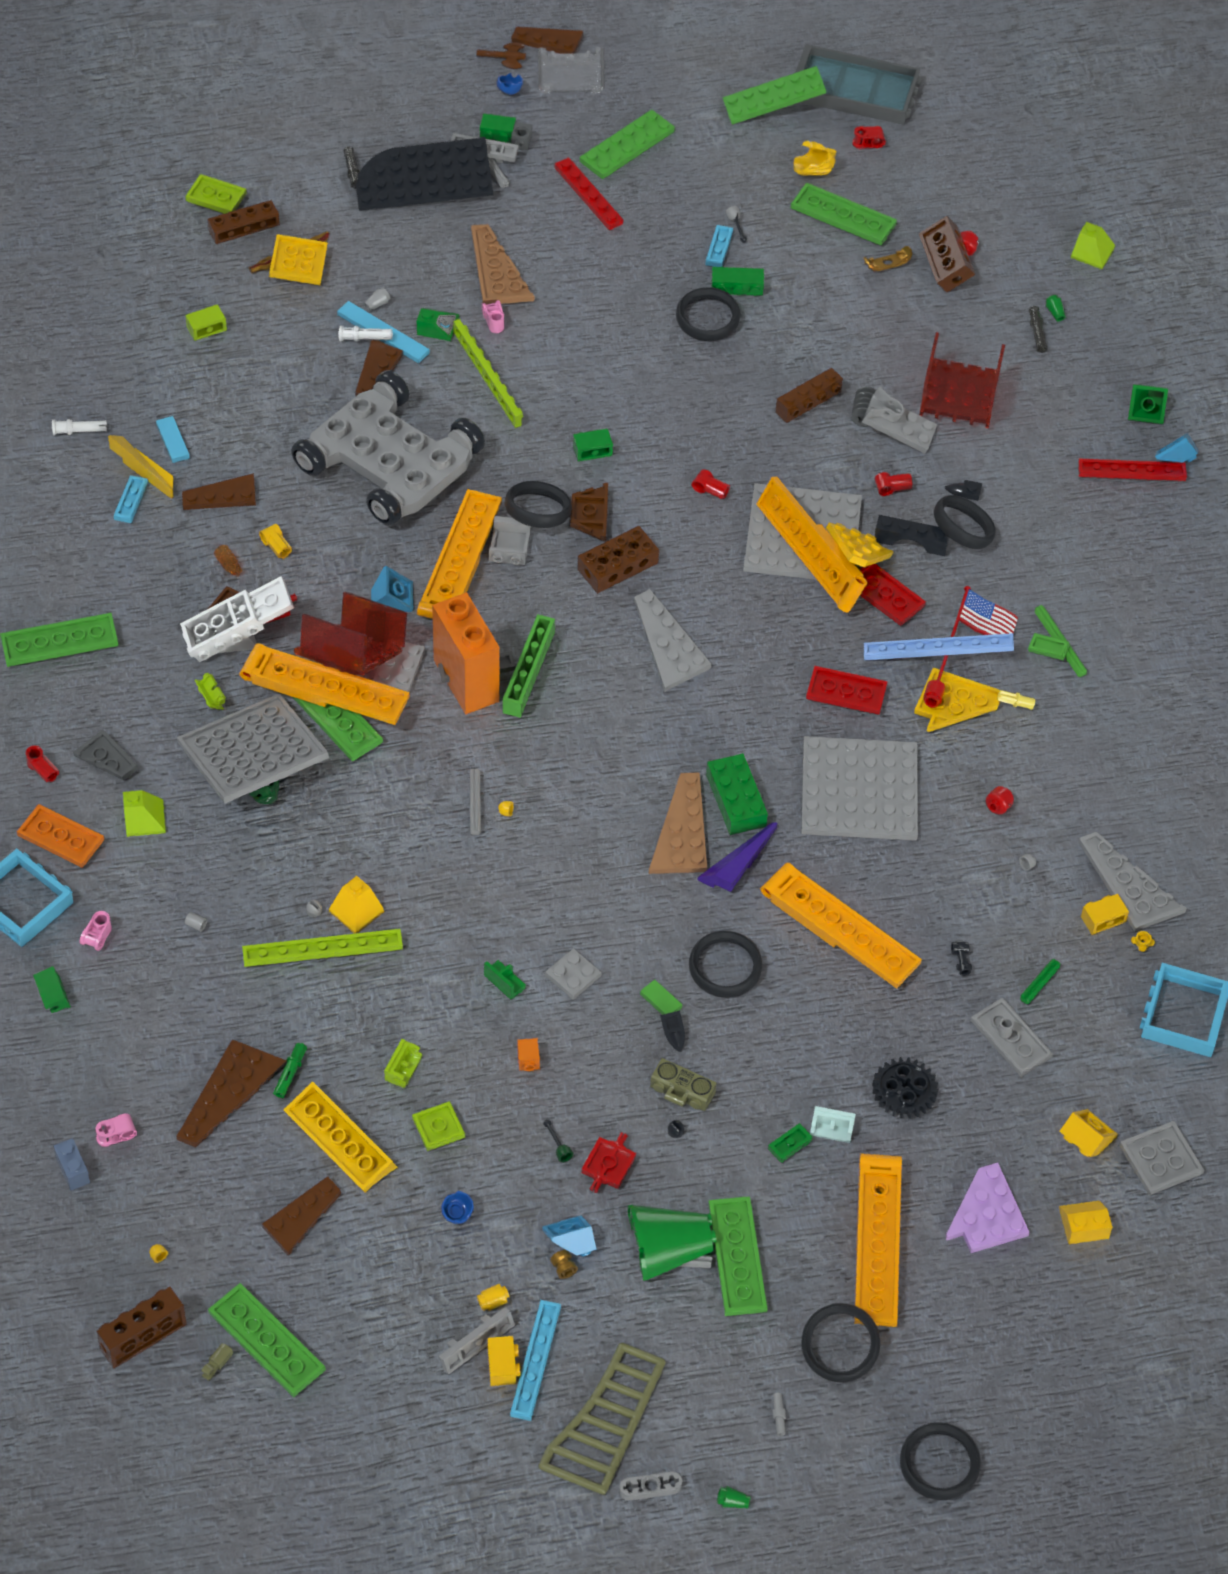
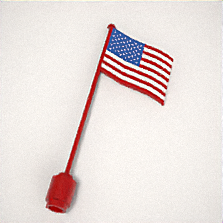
(981, 617)

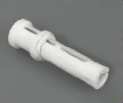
(358, 333)
(80, 426)

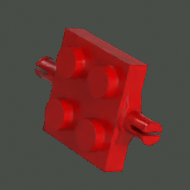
(608, 1162)

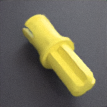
(1016, 699)

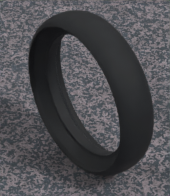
(708, 335)
(533, 519)
(954, 531)
(725, 991)
(843, 1376)
(927, 1490)

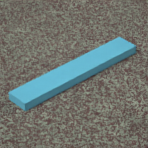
(365, 320)
(535, 1360)

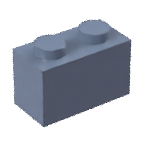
(71, 1164)

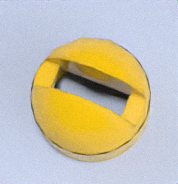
(506, 808)
(158, 1253)

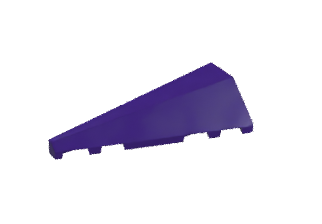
(731, 868)

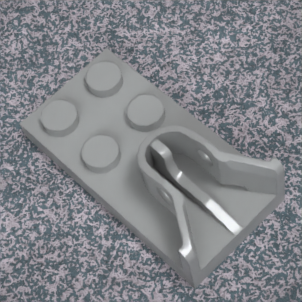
(892, 419)

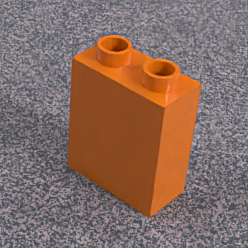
(466, 652)

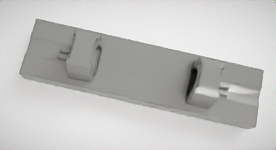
(505, 150)
(476, 1340)

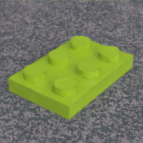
(215, 194)

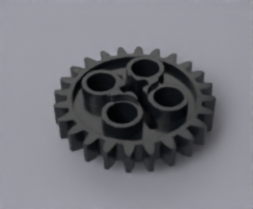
(905, 1087)

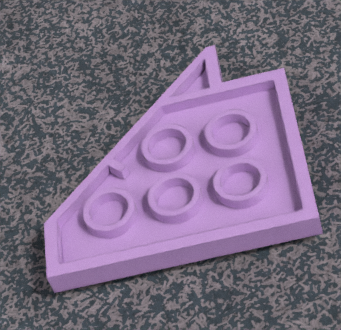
(988, 1212)

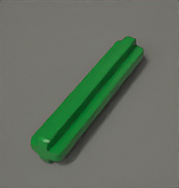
(1039, 982)

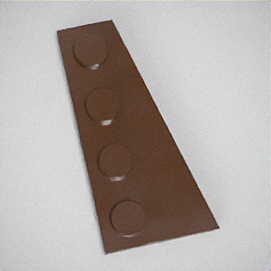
(555, 40)
(379, 358)
(227, 493)
(295, 1219)

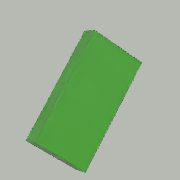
(1048, 646)
(660, 998)

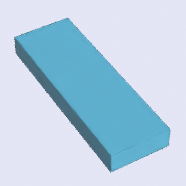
(719, 246)
(172, 439)
(130, 499)

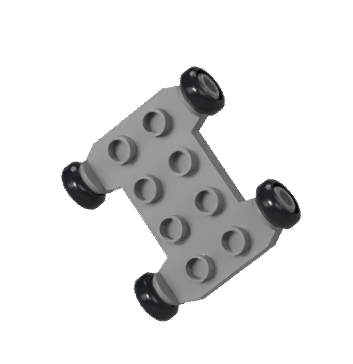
(389, 450)

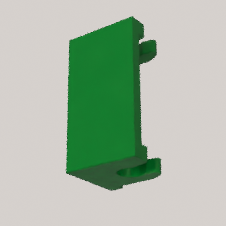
(51, 990)

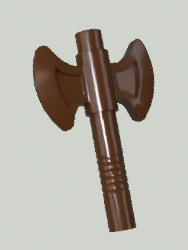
(510, 55)

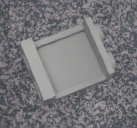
(509, 541)

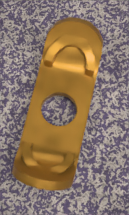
(899, 258)

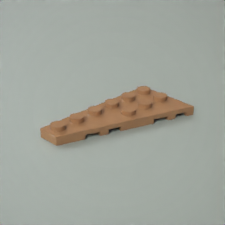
(496, 271)
(682, 837)

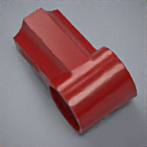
(706, 482)
(888, 484)
(41, 764)

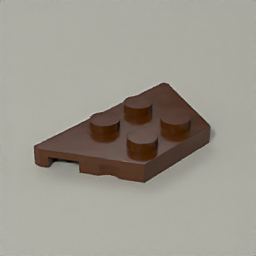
(590, 511)

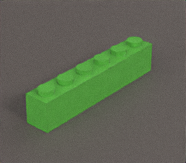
(528, 666)

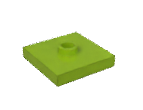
(438, 1126)

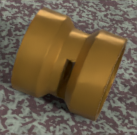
(564, 1264)

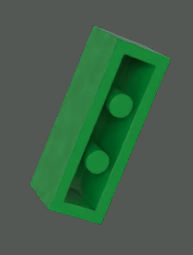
(738, 280)

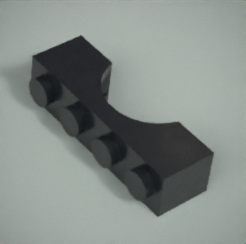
(893, 529)

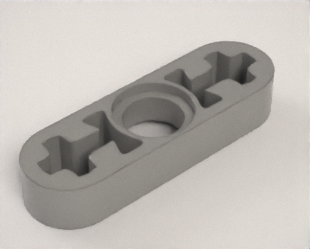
(634, 1481)

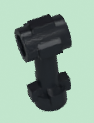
(961, 949)

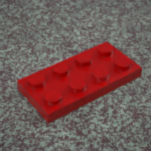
(890, 595)
(846, 690)

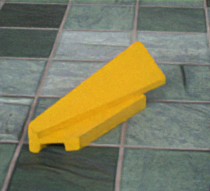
(142, 464)

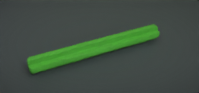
(1055, 632)

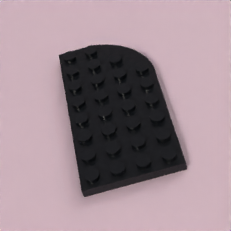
(425, 174)

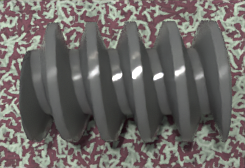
(861, 402)

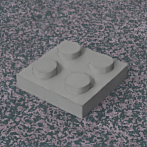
(573, 974)

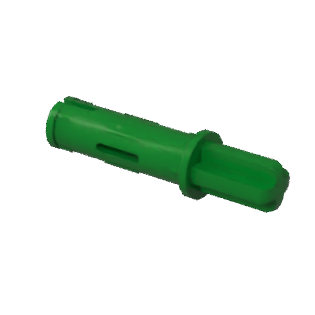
(290, 1069)

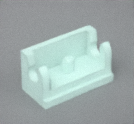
(832, 1124)

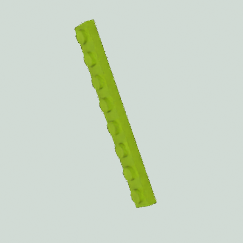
(485, 369)
(322, 947)

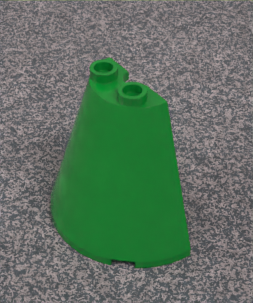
(669, 1237)

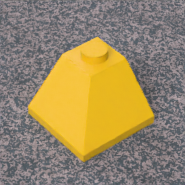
(356, 905)

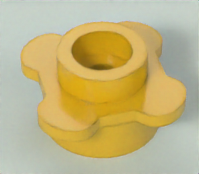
(1142, 936)

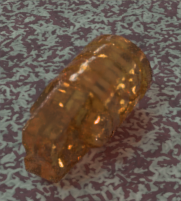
(228, 560)

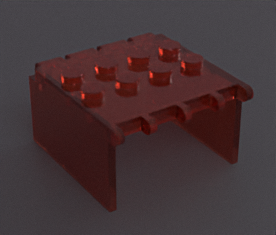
(960, 390)
(363, 640)

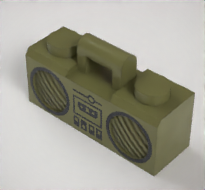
(682, 1085)

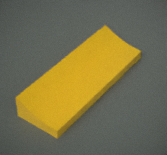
(339, 1137)

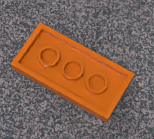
(60, 835)

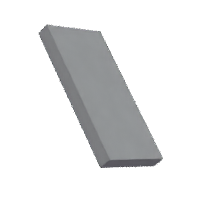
(1022, 1049)

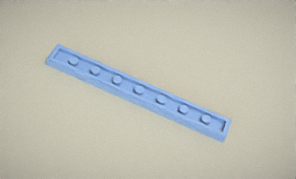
(938, 646)

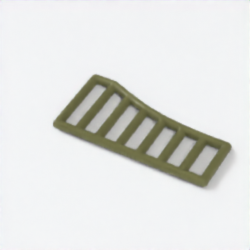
(583, 1415)

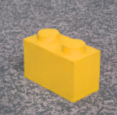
(1104, 913)
(502, 1360)

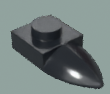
(968, 489)
(673, 1029)

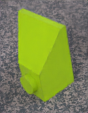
(1093, 246)
(143, 813)

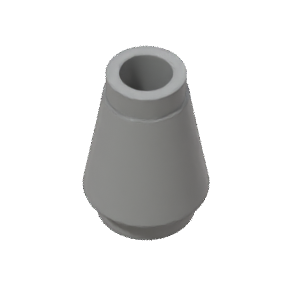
(377, 299)

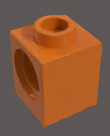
(528, 1054)

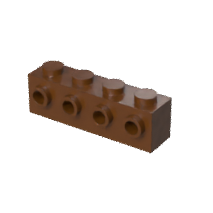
(243, 222)
(809, 395)

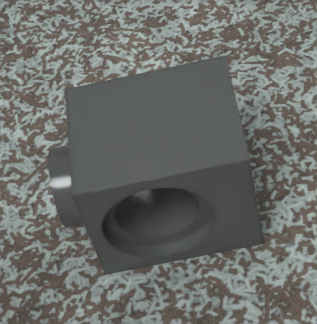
(522, 135)

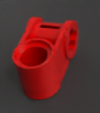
(870, 137)

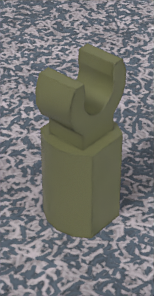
(217, 1361)

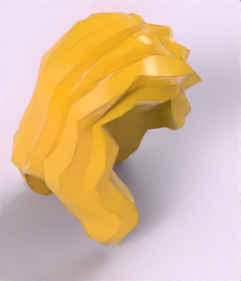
(816, 161)

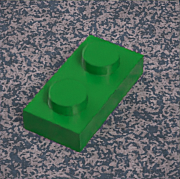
(790, 1143)

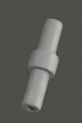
(779, 1414)

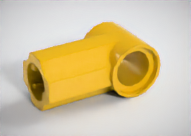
(274, 538)

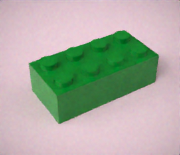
(736, 794)

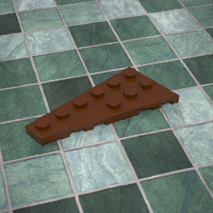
(229, 1087)

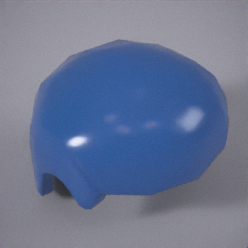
(509, 84)
(457, 1207)

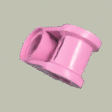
(494, 316)
(94, 933)
(116, 1130)

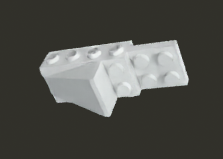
(235, 621)

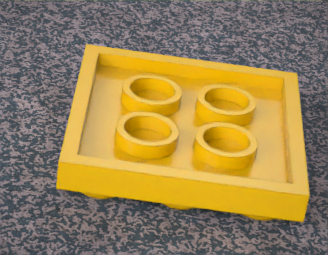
(298, 259)

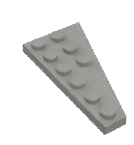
(670, 646)
(1138, 891)

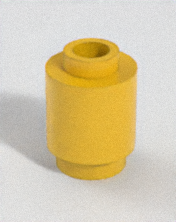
(493, 1297)

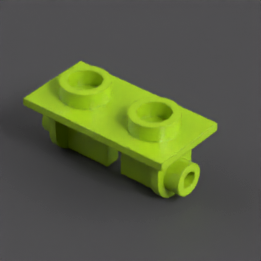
(213, 697)

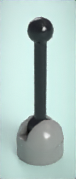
(733, 214)

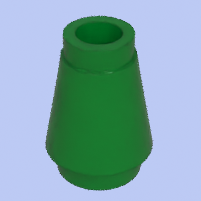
(1055, 307)
(732, 1498)

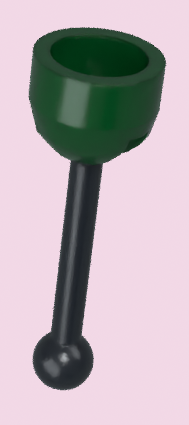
(563, 1151)

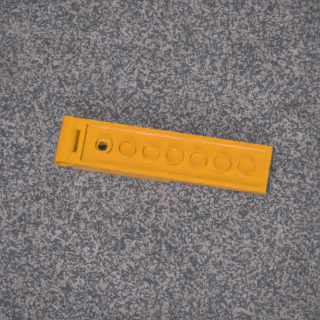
(812, 545)
(461, 550)
(322, 684)
(839, 924)
(878, 1237)

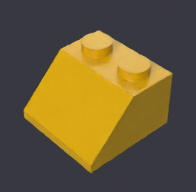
(1087, 1132)
(1086, 1222)

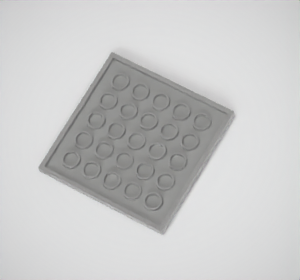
(768, 550)
(252, 748)
(859, 788)

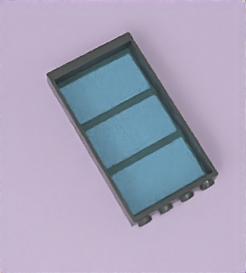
(862, 84)

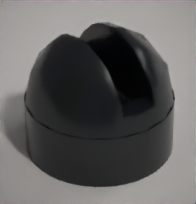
(673, 1131)

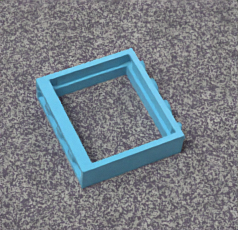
(47, 915)
(1192, 980)

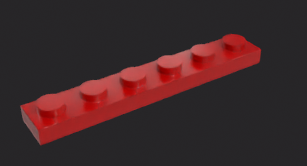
(588, 193)
(1132, 469)

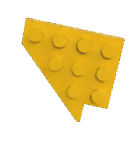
(858, 547)
(960, 702)

